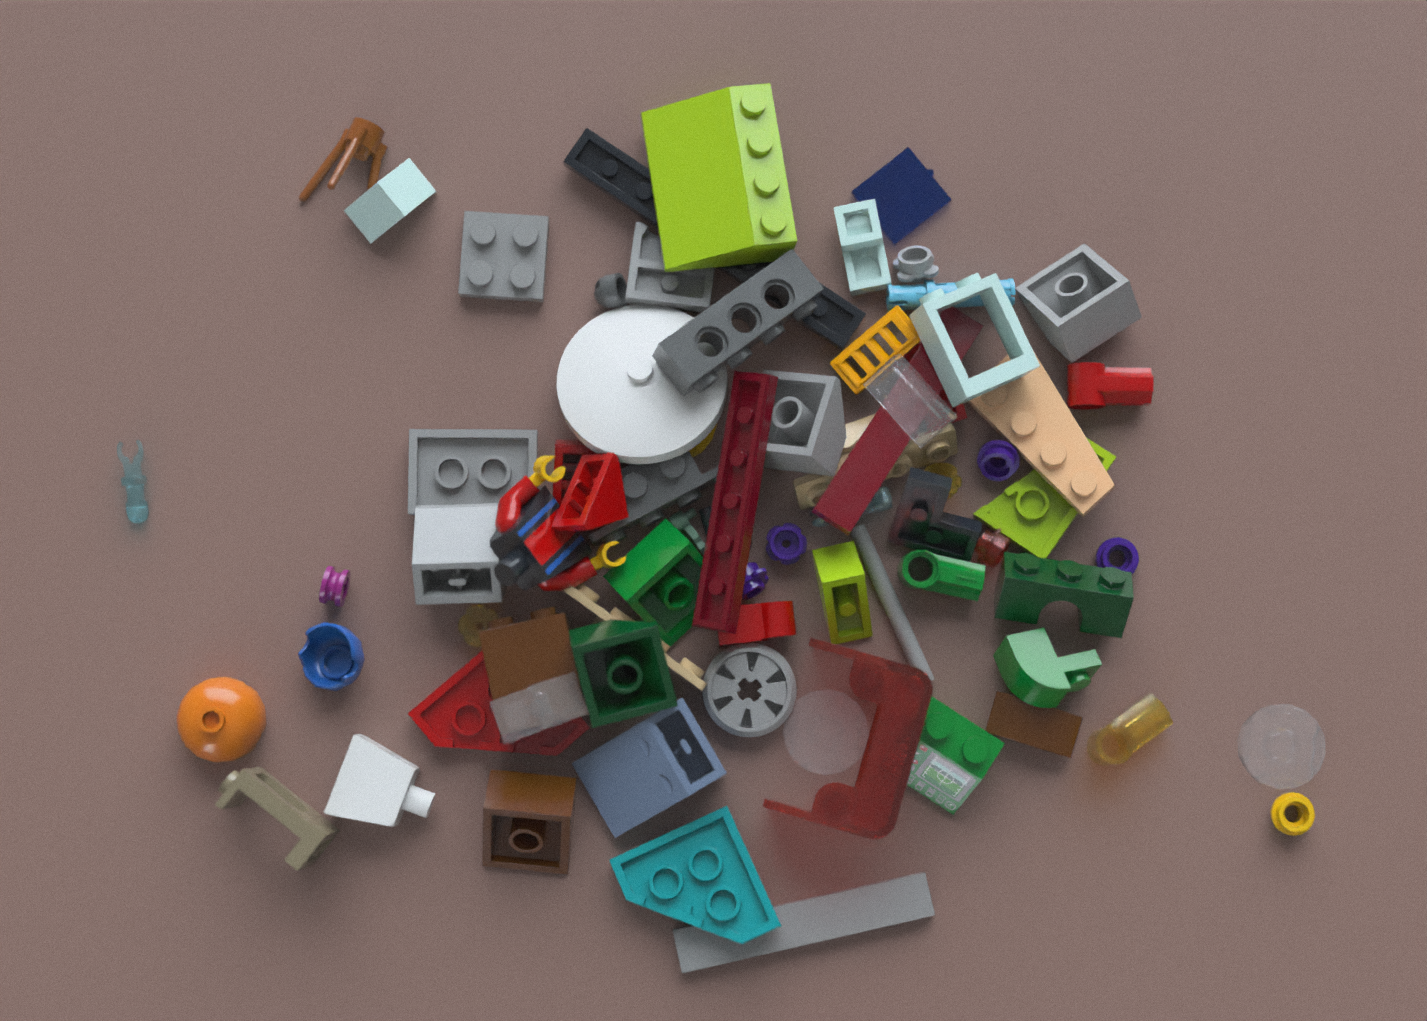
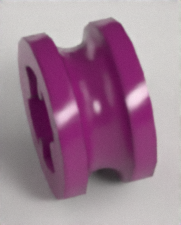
(334, 586)

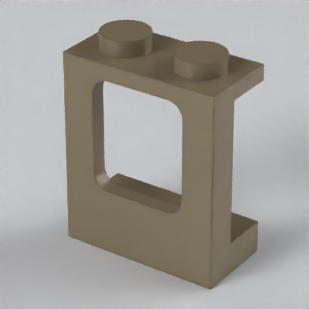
(285, 806)

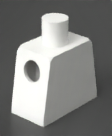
(377, 785)

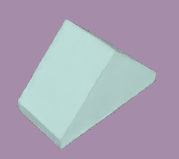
(389, 200)

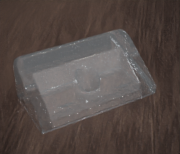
(910, 400)

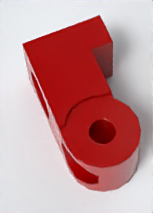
(761, 623)

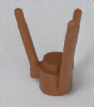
(358, 141)

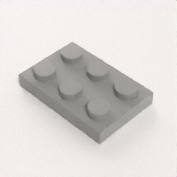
(467, 464)

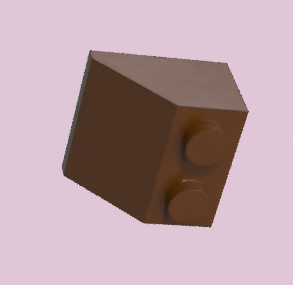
(528, 821)

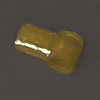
(1131, 729)

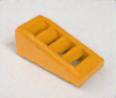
(850, 374)

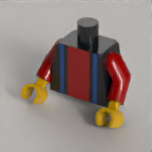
(528, 545)

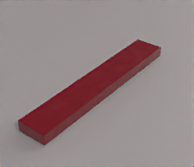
(884, 438)
(735, 501)

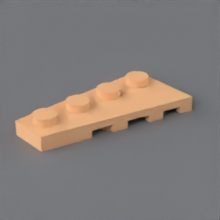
(1047, 436)

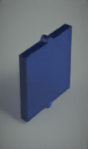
(903, 195)

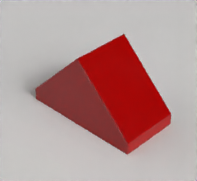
(593, 495)

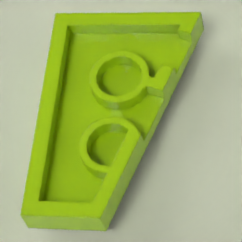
(1034, 511)

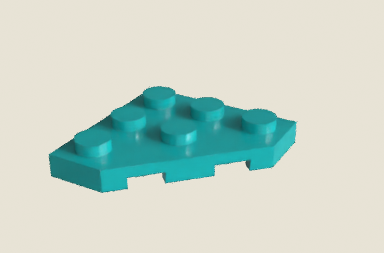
(700, 878)

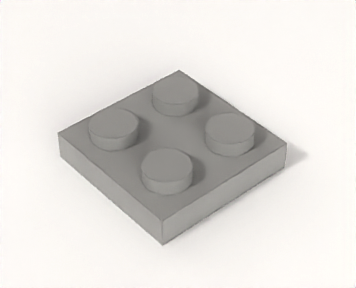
(503, 256)

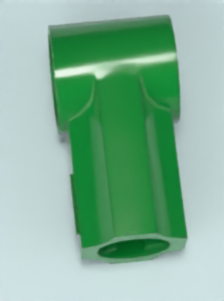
(945, 575)

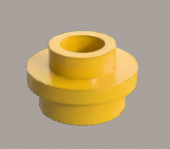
(1305, 813)

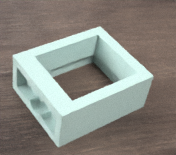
(942, 353)

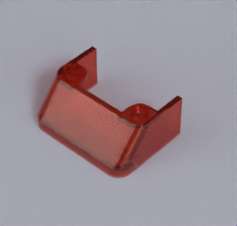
(902, 707)

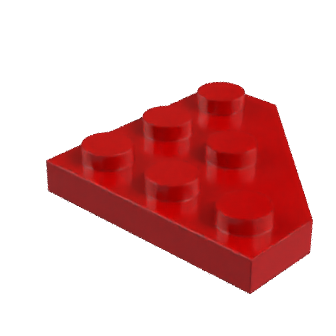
(462, 717)

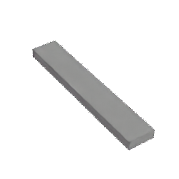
(814, 921)

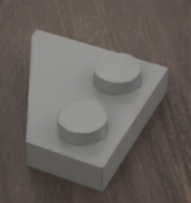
(653, 286)

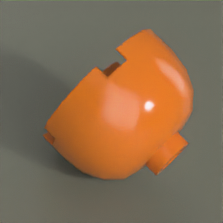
(221, 719)

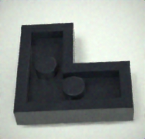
(923, 524)

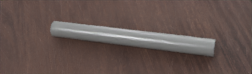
(889, 599)

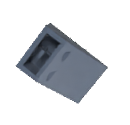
(649, 768)

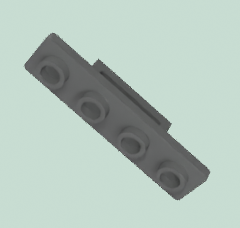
(653, 489)

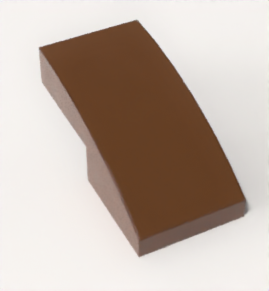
(1034, 726)

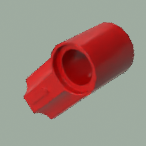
(1095, 386)

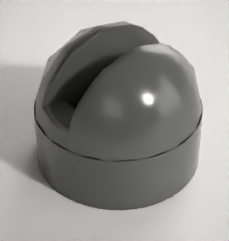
(611, 291)

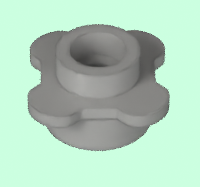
(915, 264)

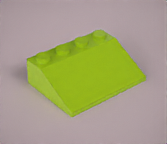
(719, 179)

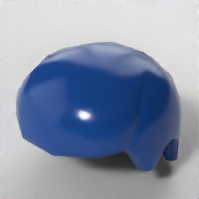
(331, 656)

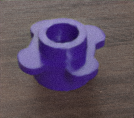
(754, 581)

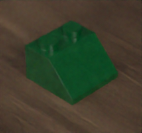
(622, 670)

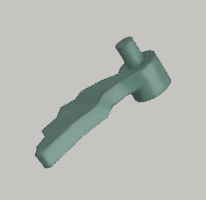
(681, 522)

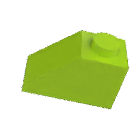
(843, 592)

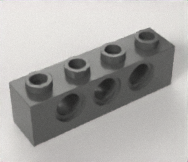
(784, 278)

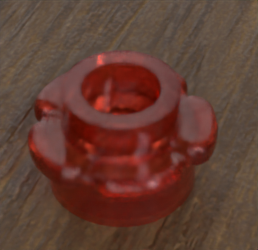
(992, 547)

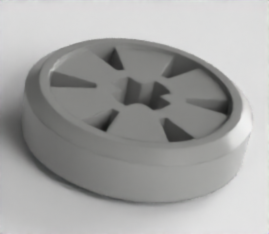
(776, 691)

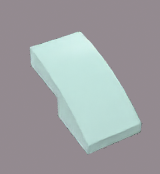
(862, 247)

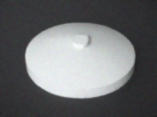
(622, 398)

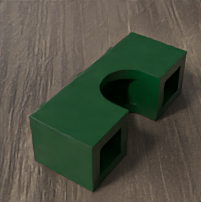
(1032, 582)

